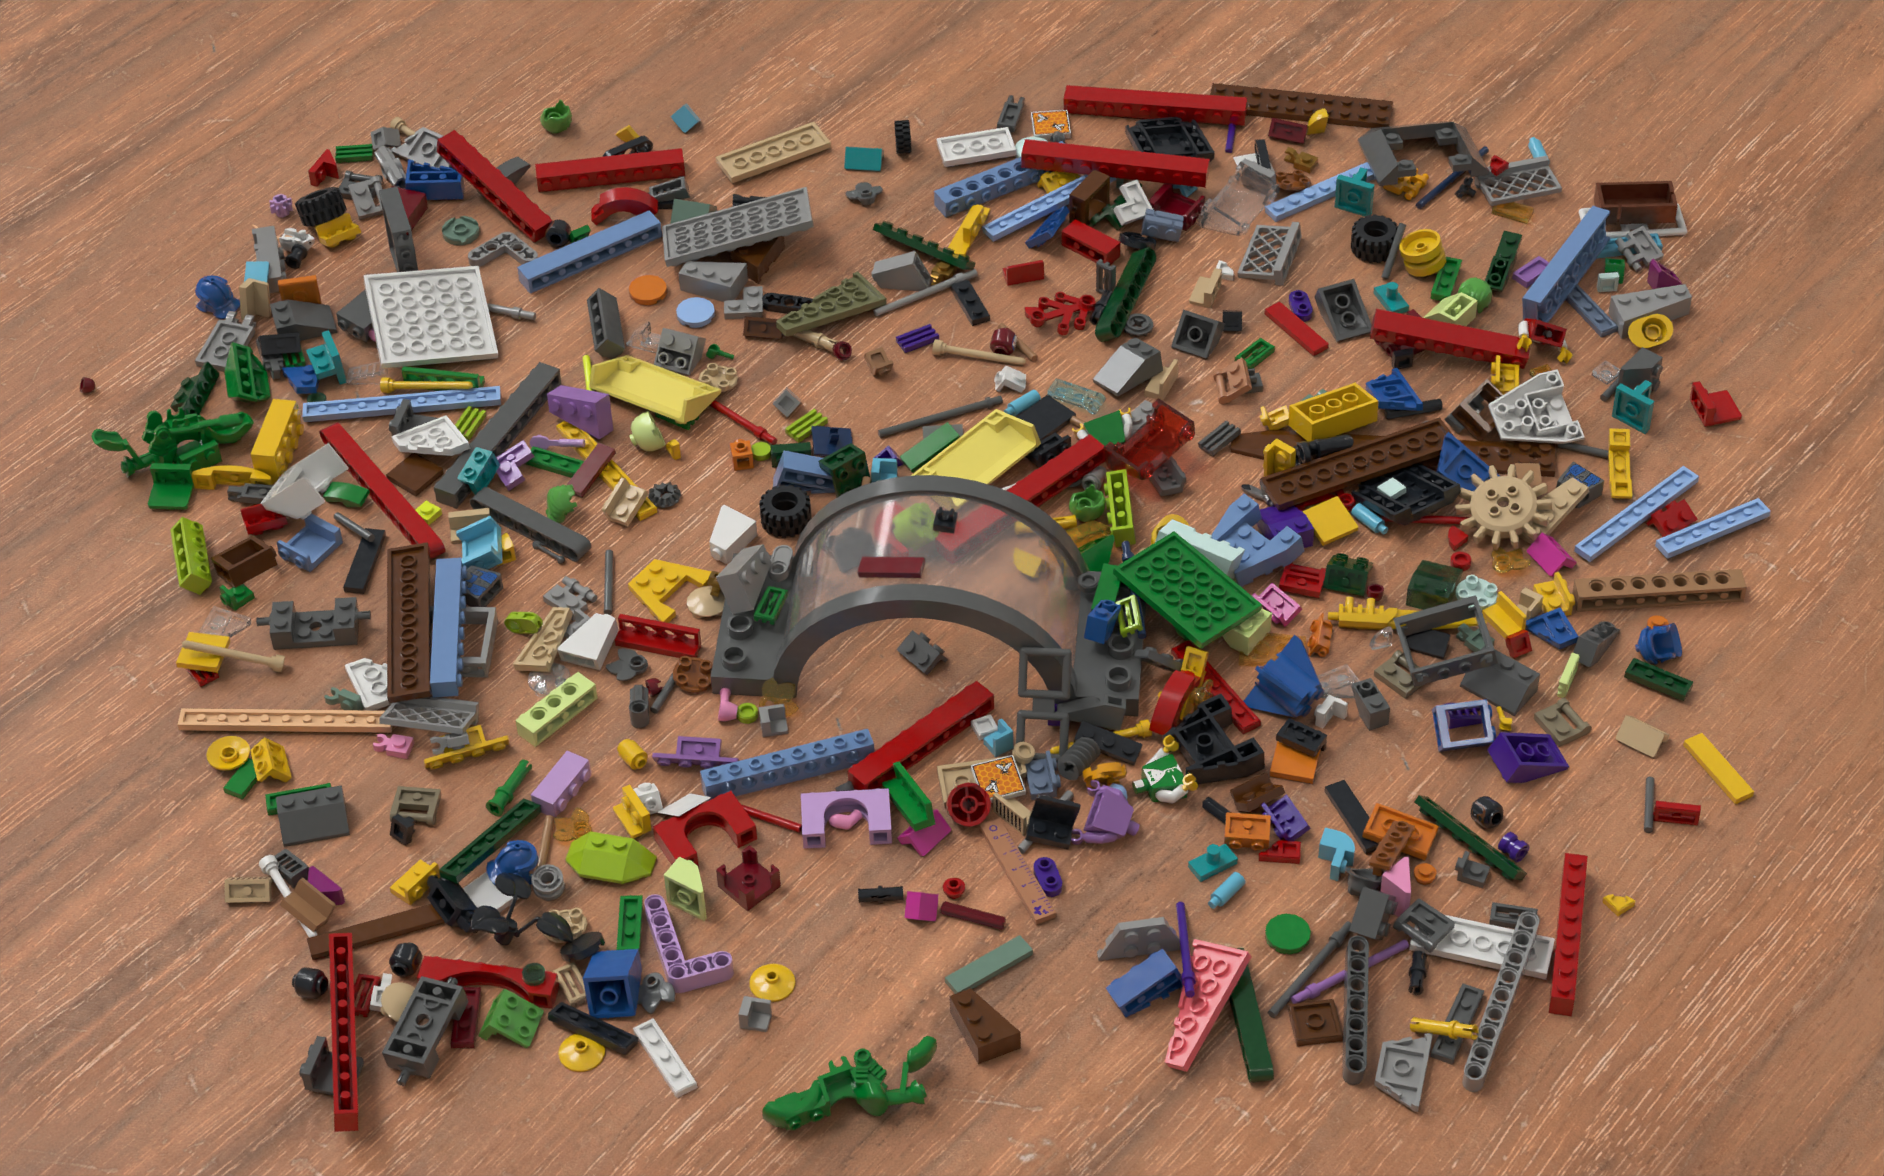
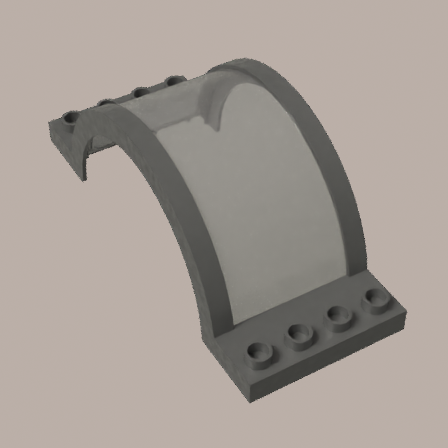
(999, 573)

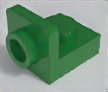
(1615, 265)
(236, 596)

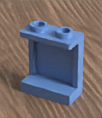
(311, 543)

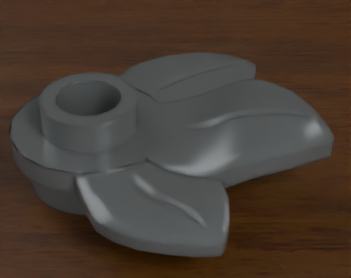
(864, 193)
(628, 665)
(652, 994)

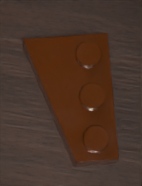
(758, 256)
(983, 1027)

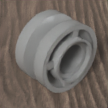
(548, 891)

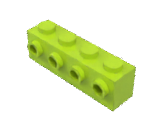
(1120, 507)
(191, 555)

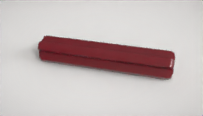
(973, 915)

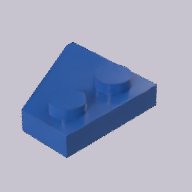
(302, 379)

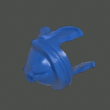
(215, 296)
(1659, 643)
(516, 858)

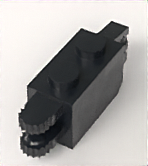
(451, 903)

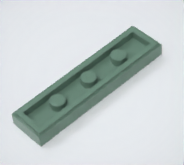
(989, 965)

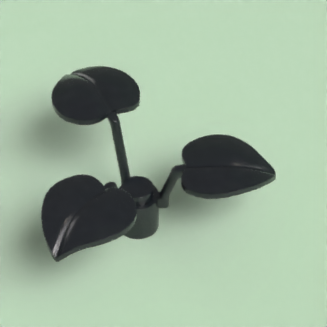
(490, 921)

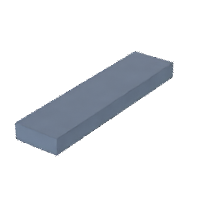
(1591, 312)

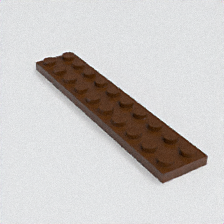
(1301, 106)
(1355, 464)
(408, 623)

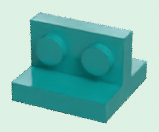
(1354, 193)
(326, 359)
(1634, 406)

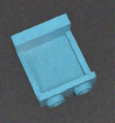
(481, 544)

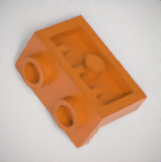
(1247, 831)

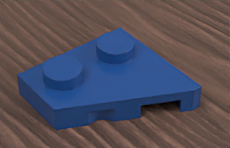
(1553, 628)

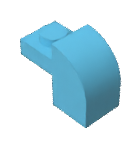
(1339, 849)

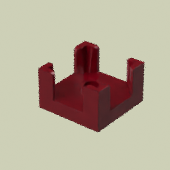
(749, 881)

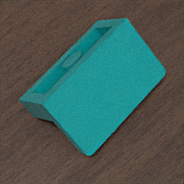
(863, 158)

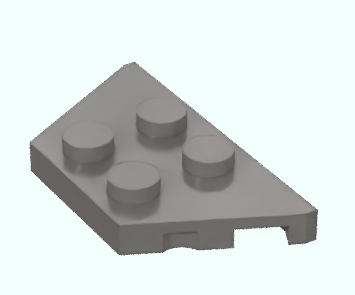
(421, 148)
(1139, 938)
(1403, 1069)

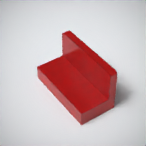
(1024, 272)

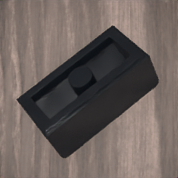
(1429, 643)

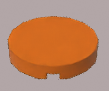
(647, 289)

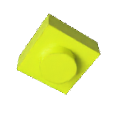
(429, 512)

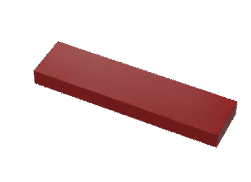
(1296, 328)

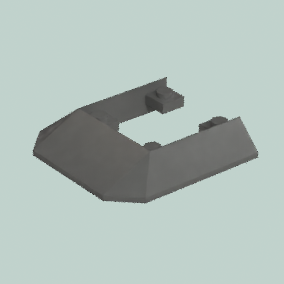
(1379, 143)

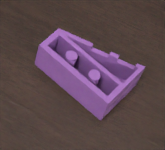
(583, 409)

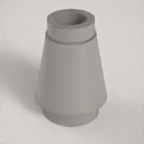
(1094, 477)

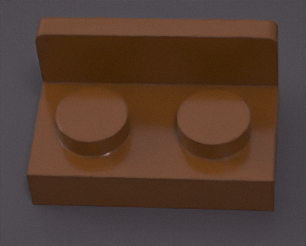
(1255, 792)

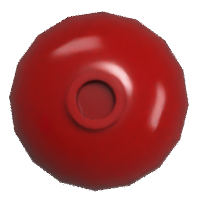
(968, 804)

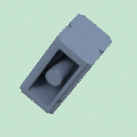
(1162, 225)

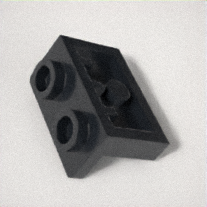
(1302, 737)

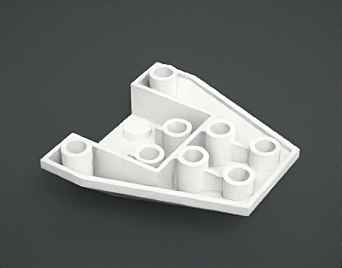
(1536, 412)

